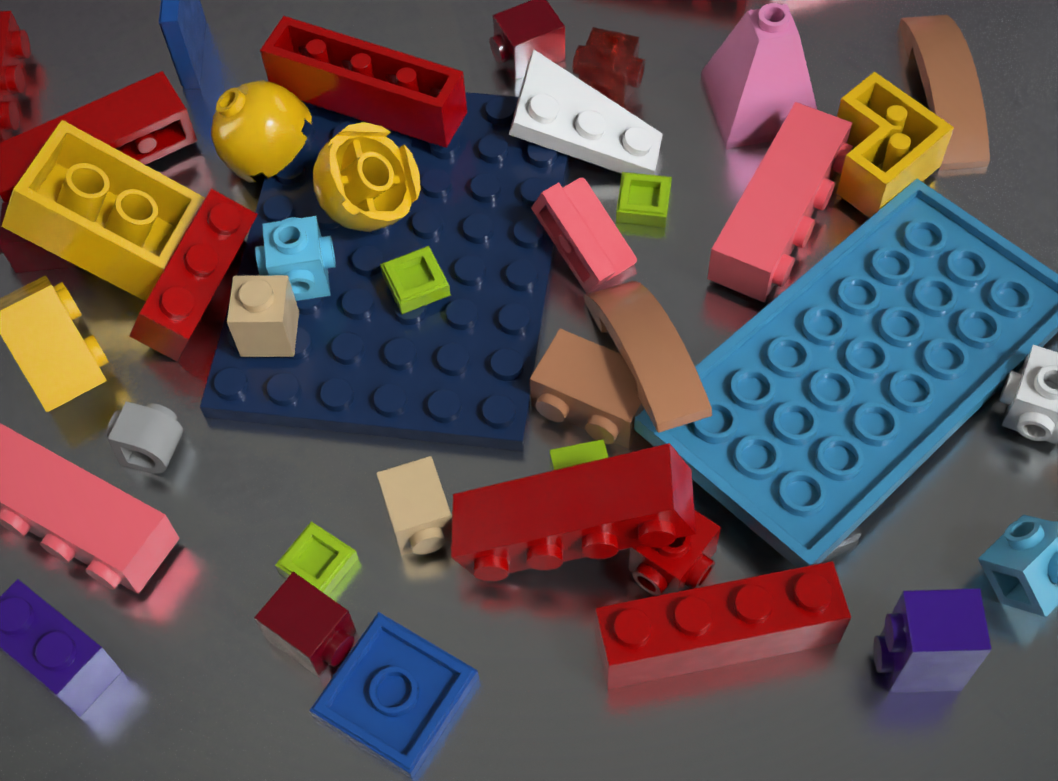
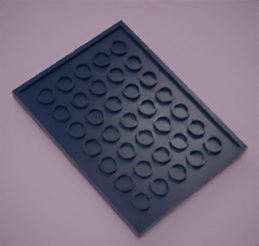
(428, 374)

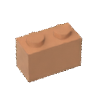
(587, 388)

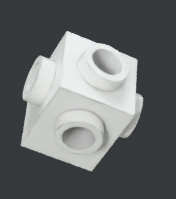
(1033, 396)

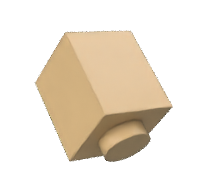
(263, 316)
(416, 506)

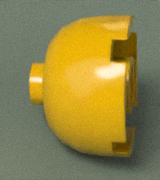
(258, 128)
(365, 178)

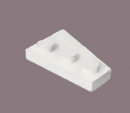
(580, 121)

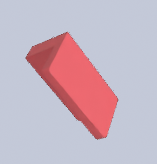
(583, 233)

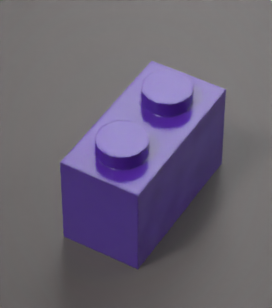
(933, 640)
(53, 649)

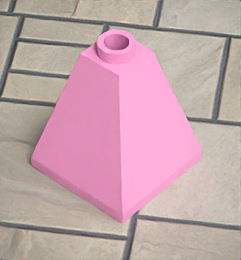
(757, 77)

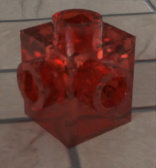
(610, 64)

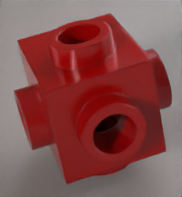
(679, 564)

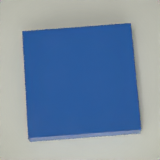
(184, 33)
(394, 694)

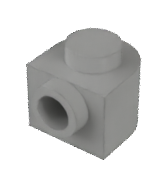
(144, 436)

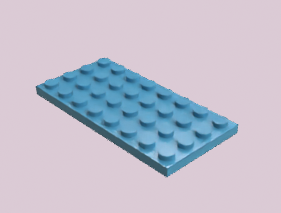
(862, 371)

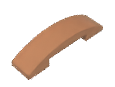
(950, 86)
(654, 353)

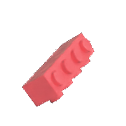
(779, 203)
(80, 515)

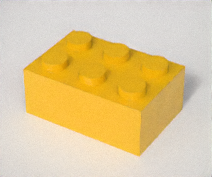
(101, 210)

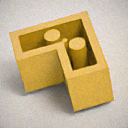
(892, 143)
(47, 345)

